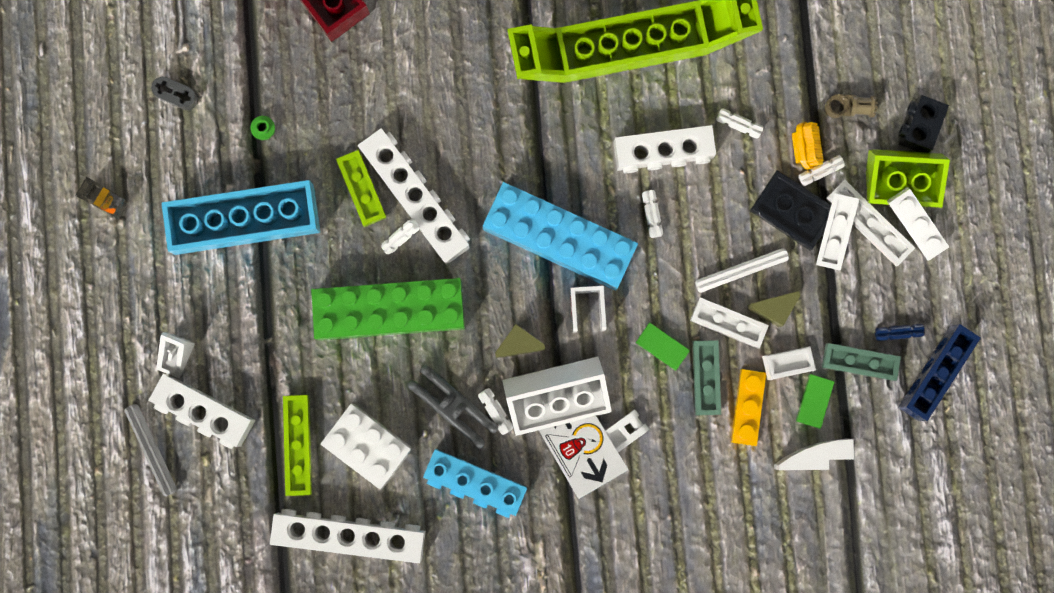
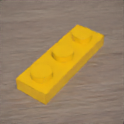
(748, 407)

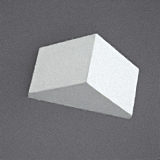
(173, 354)

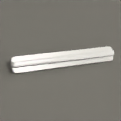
(741, 270)

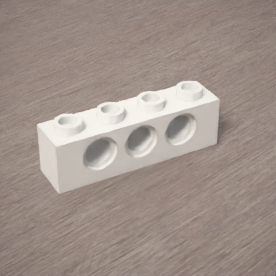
(700, 137)
(164, 400)

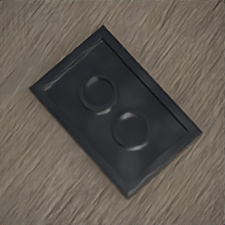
(792, 210)

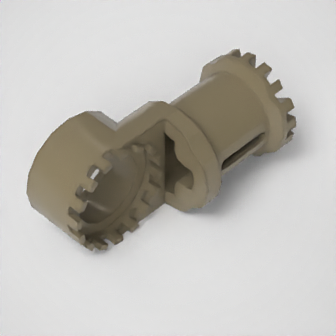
(852, 105)

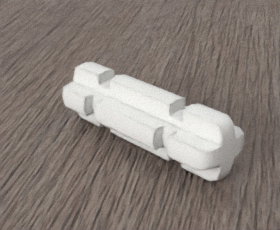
(739, 123)
(821, 170)
(652, 213)
(400, 236)
(495, 411)

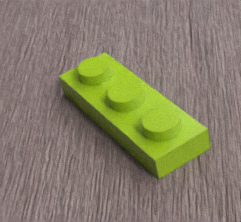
(361, 188)

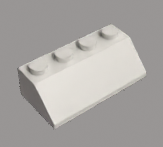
(557, 395)

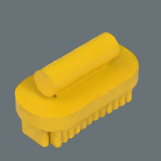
(807, 145)

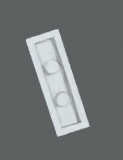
(917, 223)
(837, 231)
(729, 323)

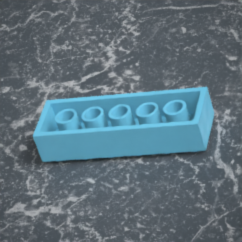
(240, 217)
(559, 236)

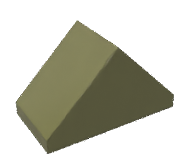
(775, 309)
(518, 343)

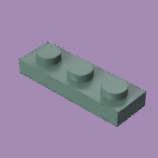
(861, 362)
(706, 377)

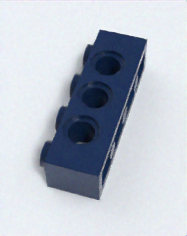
(939, 372)

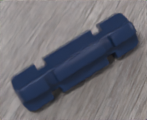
(899, 332)

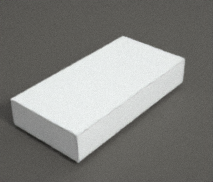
(789, 363)

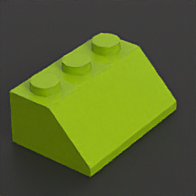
(893, 171)

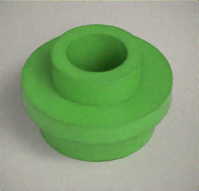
(267, 133)

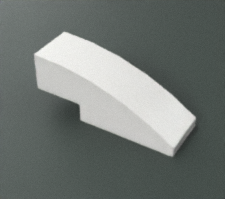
(817, 455)

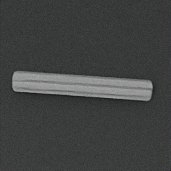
(150, 450)

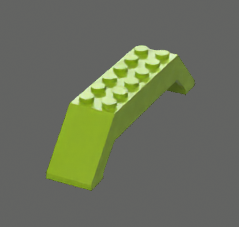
(631, 40)

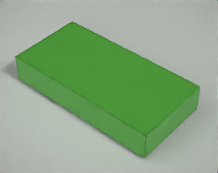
(662, 346)
(814, 401)

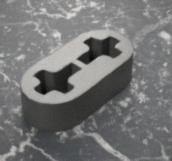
(176, 88)

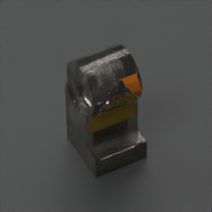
(102, 197)

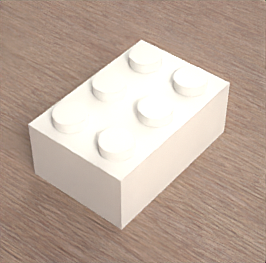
(366, 446)

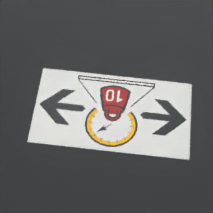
(584, 454)

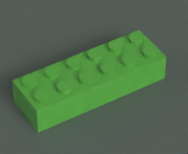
(388, 309)

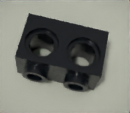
(927, 127)

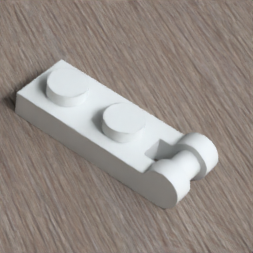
(620, 436)

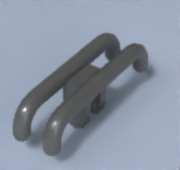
(453, 406)

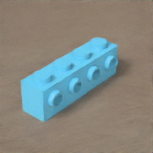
(474, 482)

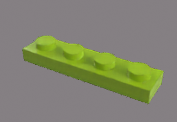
(297, 445)

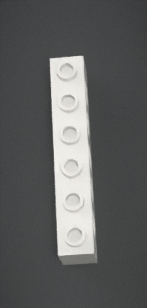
(373, 148)
(284, 535)

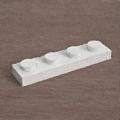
(876, 227)

